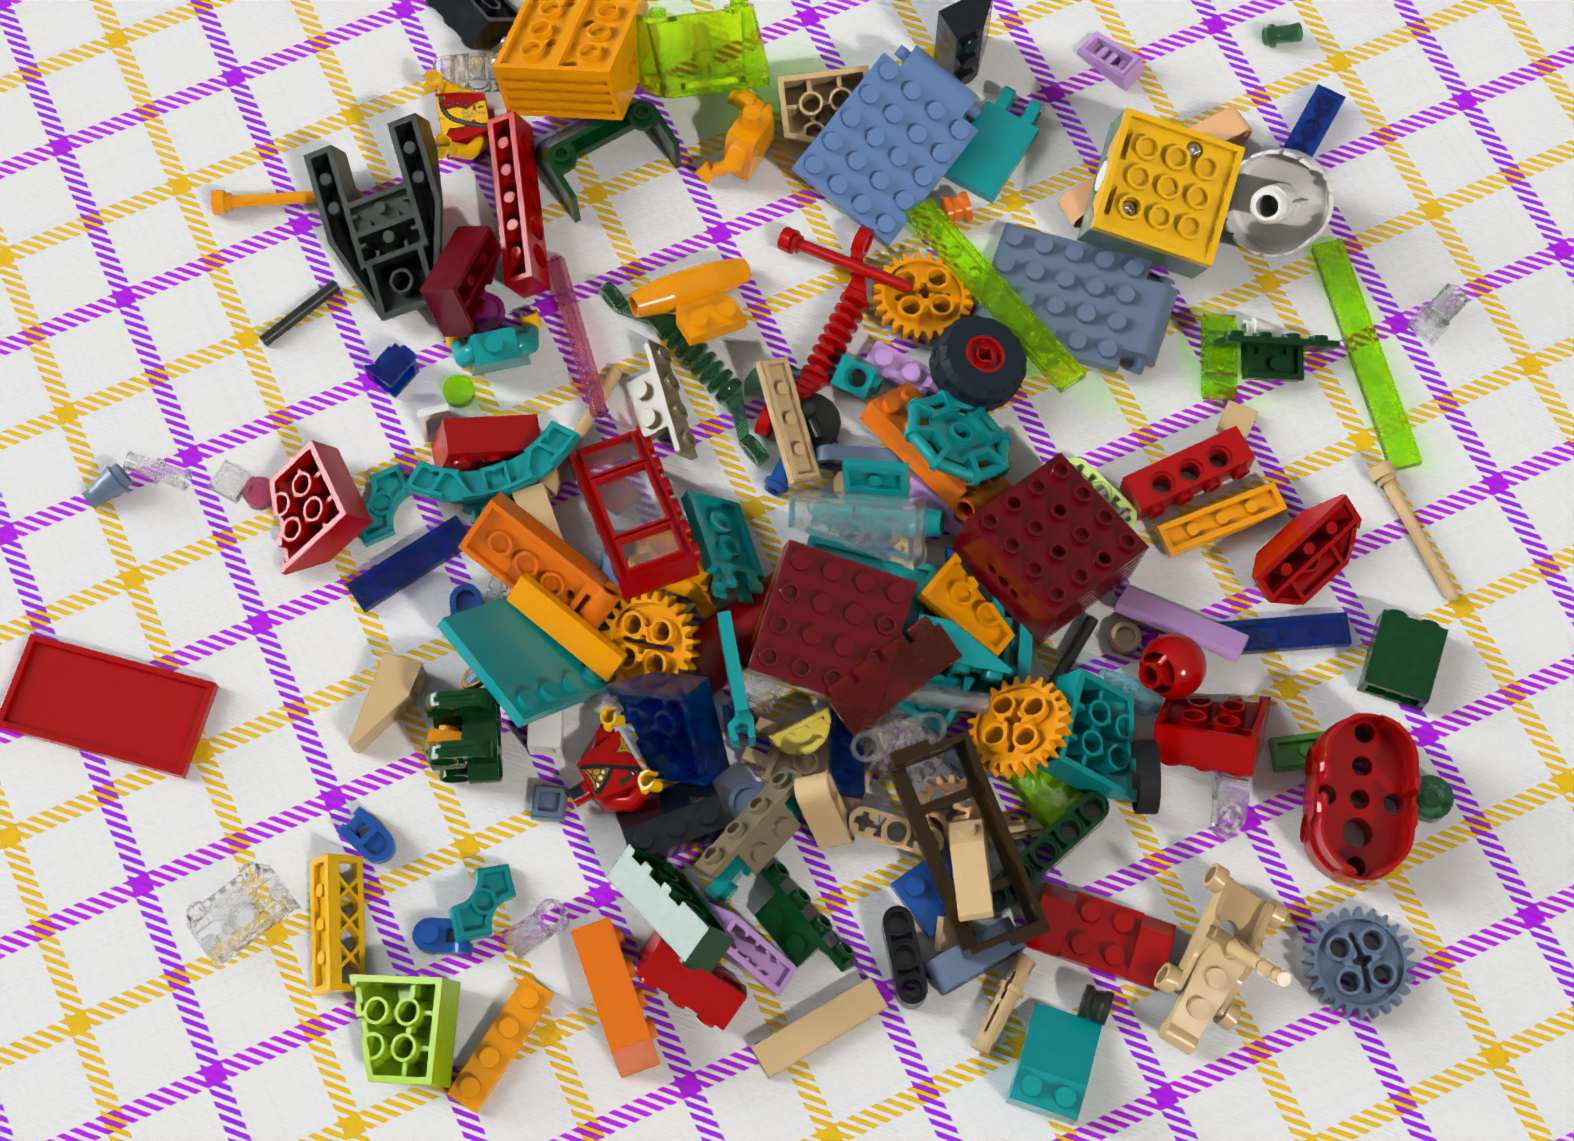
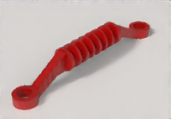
(837, 335)

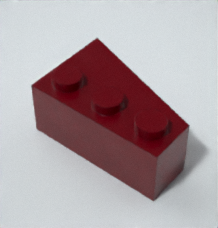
(459, 279)

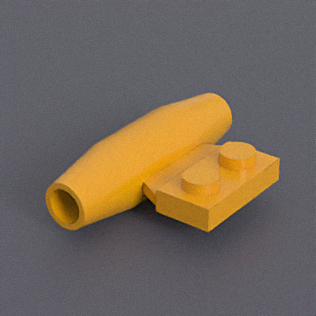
(697, 299)

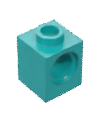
(844, 376)

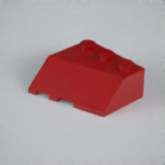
(316, 507)

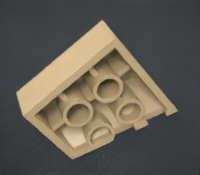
(814, 98)

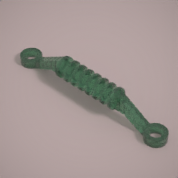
(703, 363)

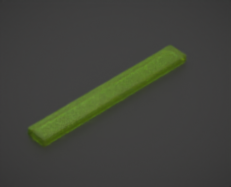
(995, 295)
(1366, 355)

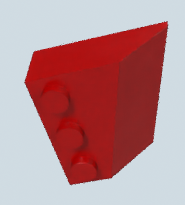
(1212, 734)

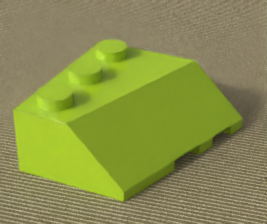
(407, 1028)

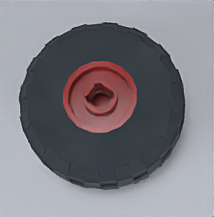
(978, 362)

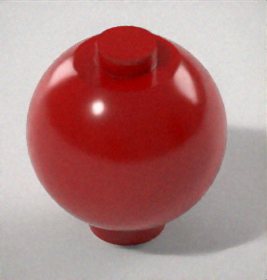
(1172, 666)

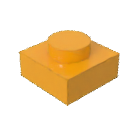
(444, 733)

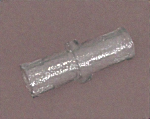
(157, 470)

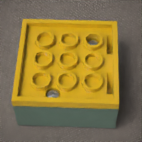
(1161, 193)

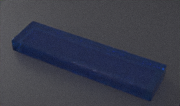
(408, 564)
(1294, 632)

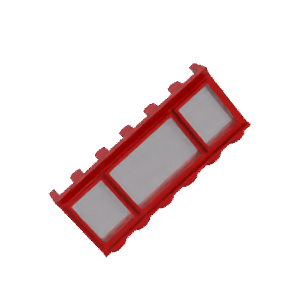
(635, 513)

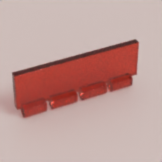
(889, 683)

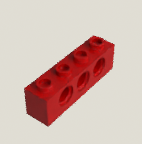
(1226, 447)

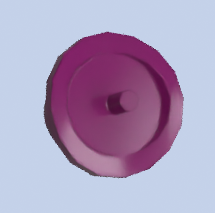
(493, 314)

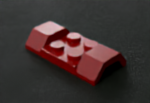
(1103, 936)

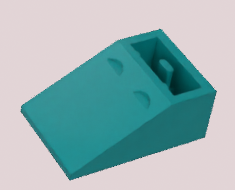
(974, 657)

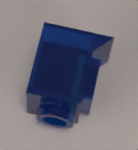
(393, 369)

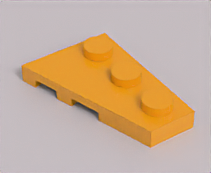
(956, 598)

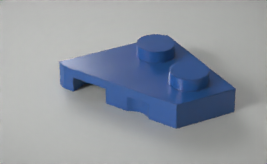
(920, 895)

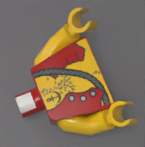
(461, 117)

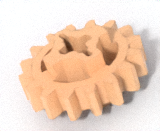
(966, 808)

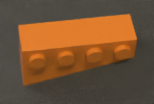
(615, 996)

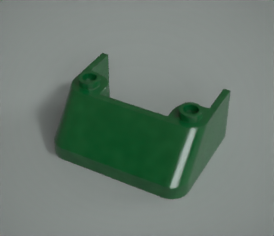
(562, 150)

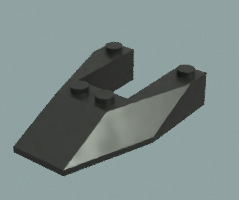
(393, 234)

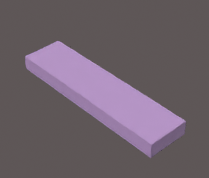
(1174, 619)

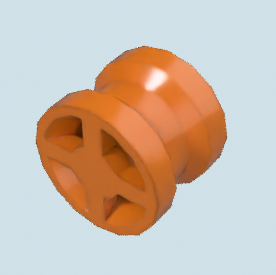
(957, 207)

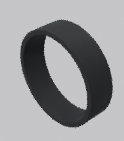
(1147, 776)

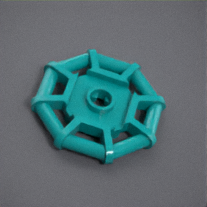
(944, 433)

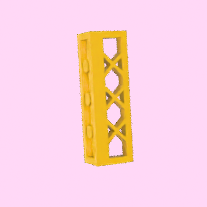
(326, 918)

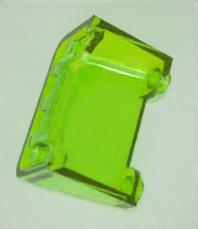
(701, 51)

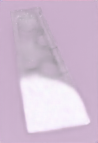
(873, 523)

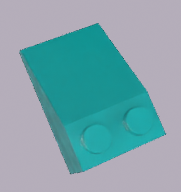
(1054, 1064)

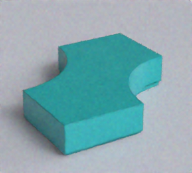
(383, 502)
(474, 916)

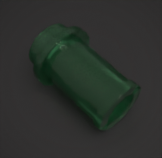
(1281, 34)

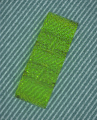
(1218, 363)

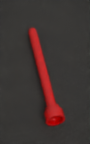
(792, 241)

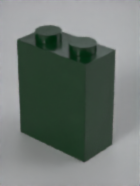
(1402, 659)

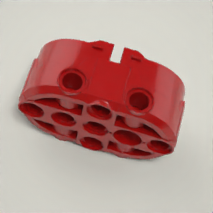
(1390, 773)

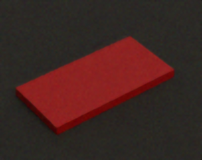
(107, 706)

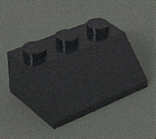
(477, 22)
(963, 37)
(675, 820)

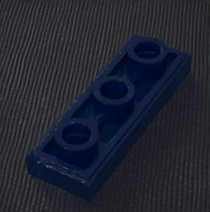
(1317, 117)
(844, 769)

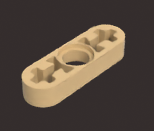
(869, 832)

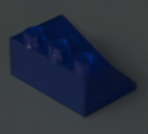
(674, 725)

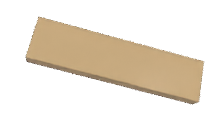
(788, 420)
(819, 1027)

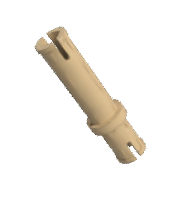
(1009, 991)

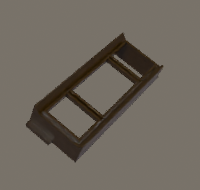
(996, 826)

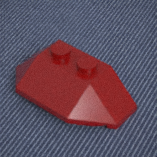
(1307, 552)

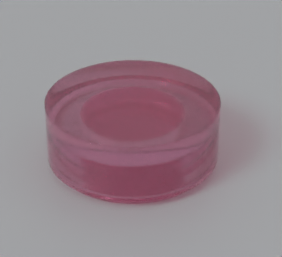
(257, 493)

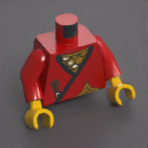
(612, 771)

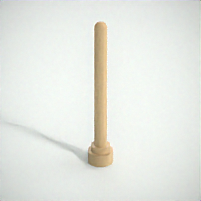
(1385, 477)
(553, 480)

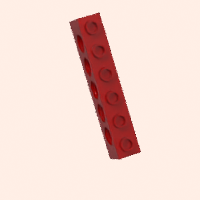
(518, 205)

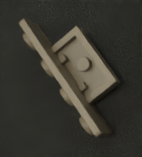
(659, 404)
(757, 830)

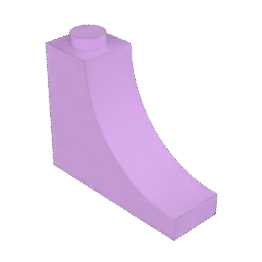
(755, 954)

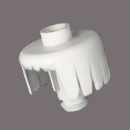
(1279, 203)

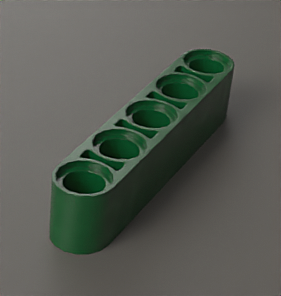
(1056, 844)

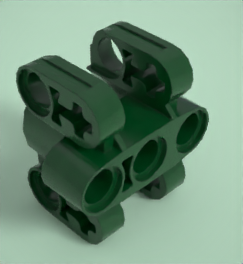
(479, 754)

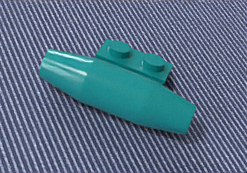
(888, 479)

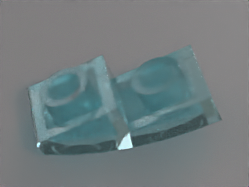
(1145, 700)

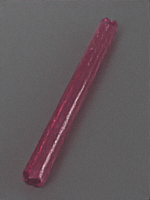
(578, 337)

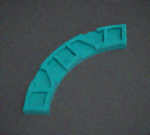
(505, 477)

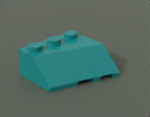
(1100, 740)

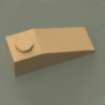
(389, 697)
(971, 869)

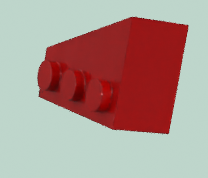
(482, 441)
(711, 996)

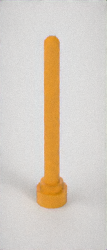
(224, 202)

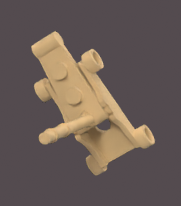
(1218, 961)

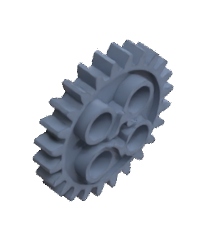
(1389, 957)

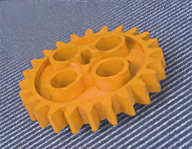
(926, 297)
(655, 613)
(1021, 727)

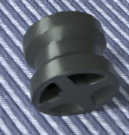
(1095, 1004)

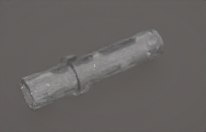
(951, 699)

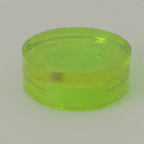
(458, 391)

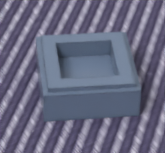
(549, 803)

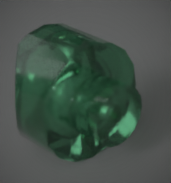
(1434, 799)

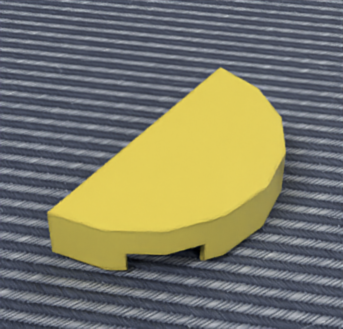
(803, 736)

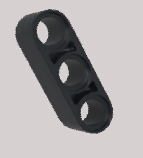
(904, 940)

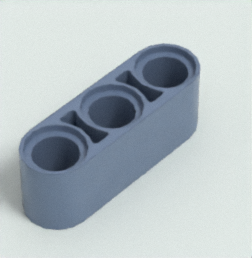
(952, 971)

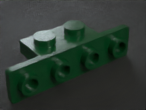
(1274, 357)
(797, 924)

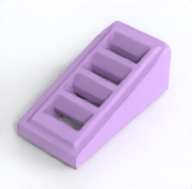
(1123, 74)

